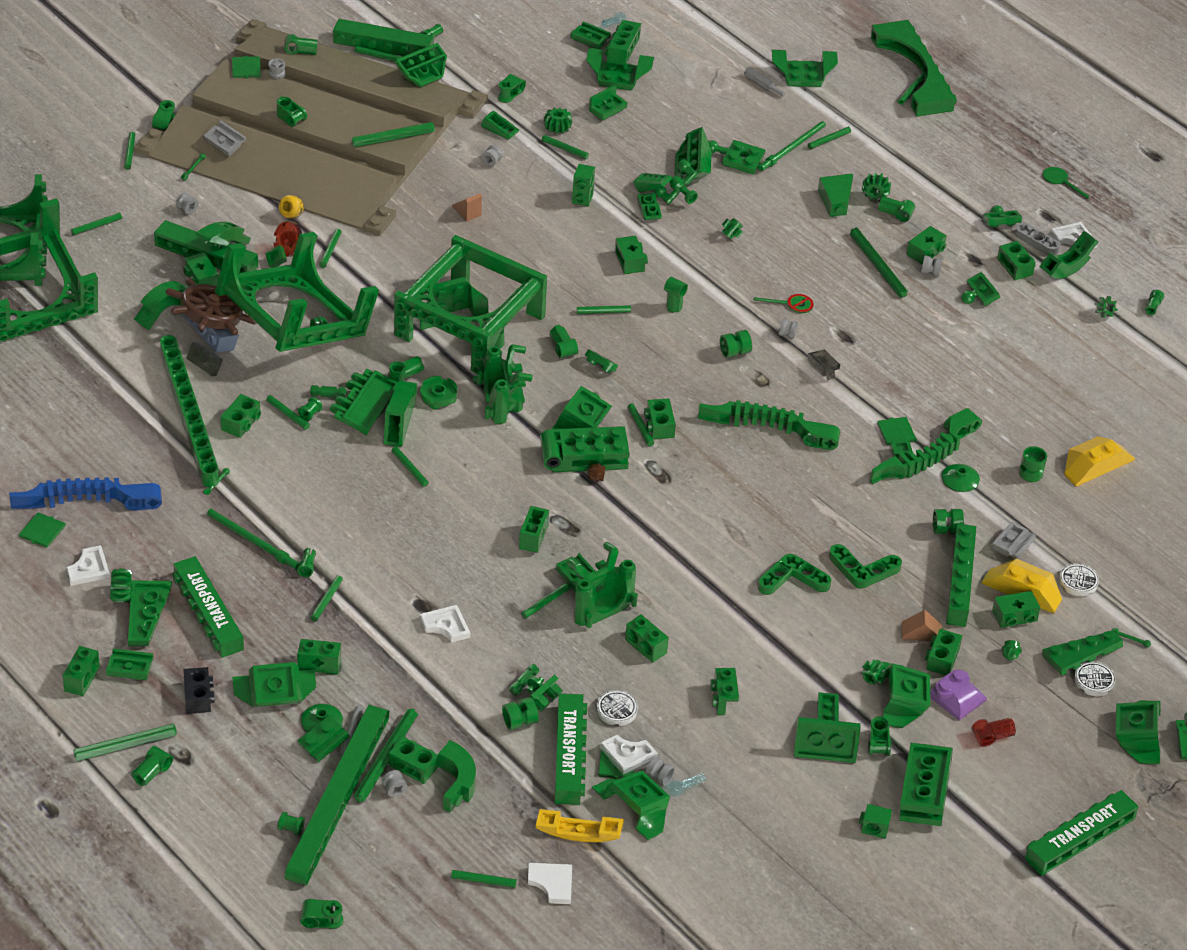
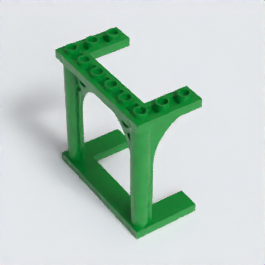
(458, 258)
(31, 262)
(300, 276)
(83, 287)

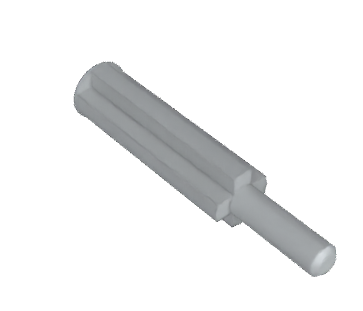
(762, 81)

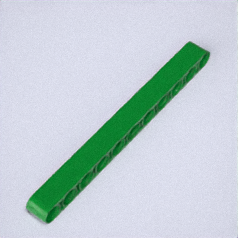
(189, 411)
(337, 795)

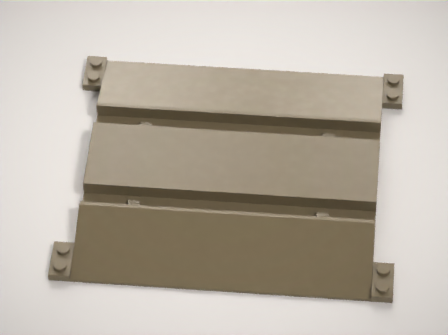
(316, 157)

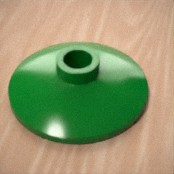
(960, 477)
(318, 712)

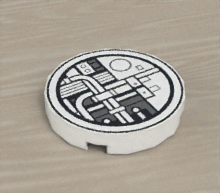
(1079, 579)
(1094, 678)
(617, 708)

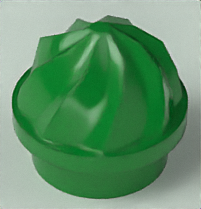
(318, 320)
(1011, 649)

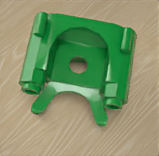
(501, 388)
(603, 591)

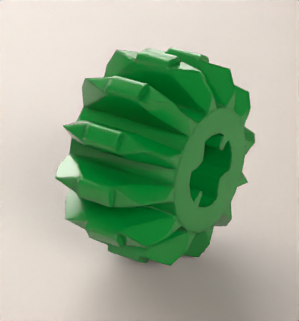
(557, 120)
(876, 186)
(121, 585)

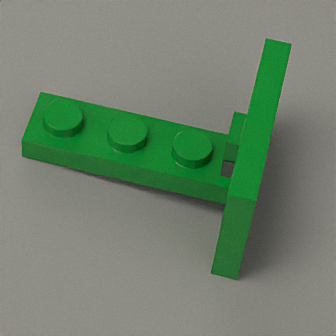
(827, 736)

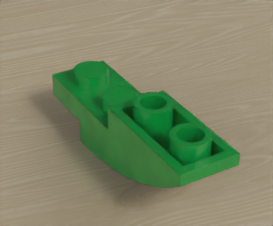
(222, 233)

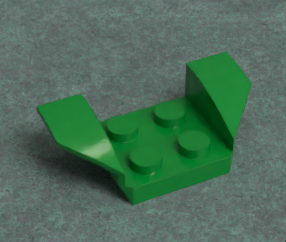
(805, 72)
(619, 75)
(458, 295)
(583, 411)
(274, 684)
(908, 695)
(1139, 730)
(643, 797)

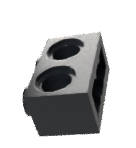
(197, 690)

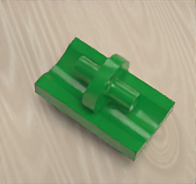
(550, 688)

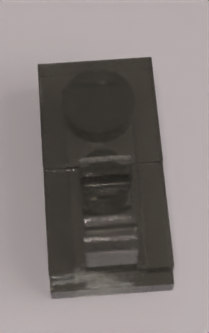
(204, 359)
(824, 362)

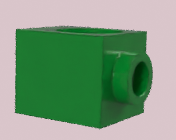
(875, 821)

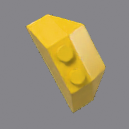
(1095, 459)
(1021, 577)

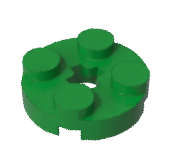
(447, 391)

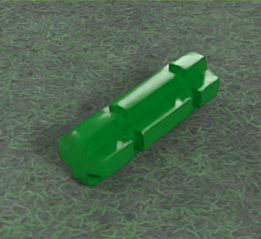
(328, 391)
(521, 681)

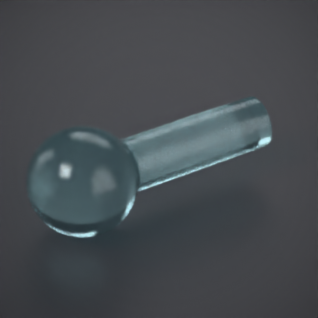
(618, 17)
(676, 787)

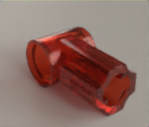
(989, 732)

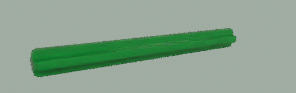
(879, 263)
(383, 758)

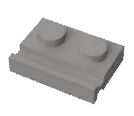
(224, 138)
(1013, 541)

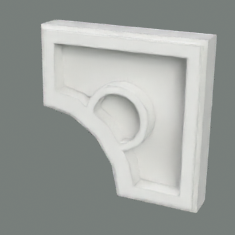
(1069, 233)
(89, 567)
(447, 622)
(627, 754)
(553, 880)

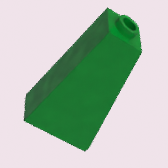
(399, 413)

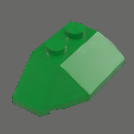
(423, 65)
(697, 152)

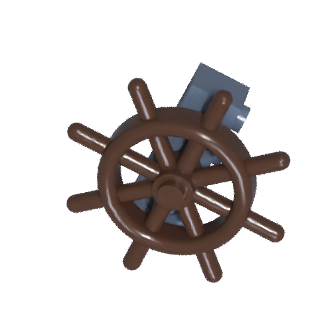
(207, 314)

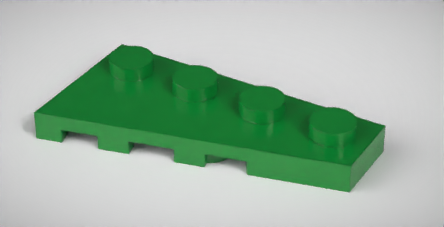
(145, 609)
(1078, 651)

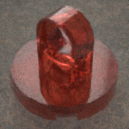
(287, 236)

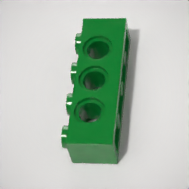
(623, 42)

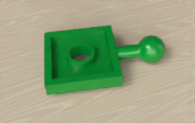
(733, 155)

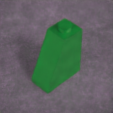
(836, 193)

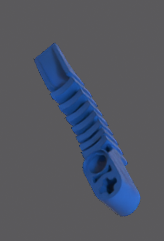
(133, 496)

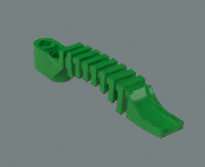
(957, 425)
(813, 433)

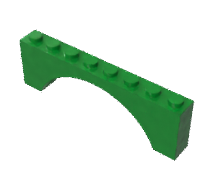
(902, 38)

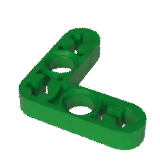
(891, 562)
(790, 566)

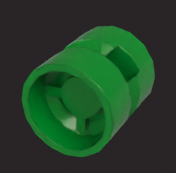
(735, 343)
(1033, 464)
(953, 517)
(517, 714)

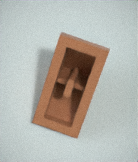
(470, 207)
(920, 627)

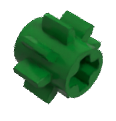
(732, 228)
(1101, 305)
(874, 671)

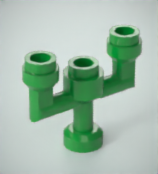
(679, 185)

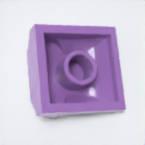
(957, 694)

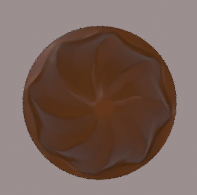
(596, 472)

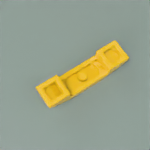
(579, 829)

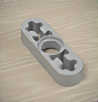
(1046, 244)

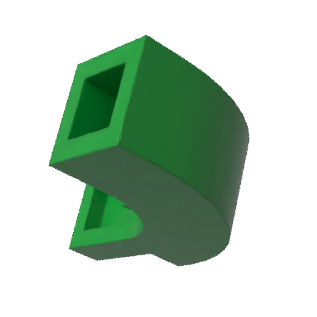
(1072, 260)
(156, 302)
(461, 765)

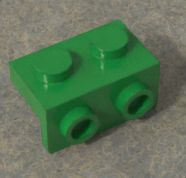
(606, 103)
(724, 688)

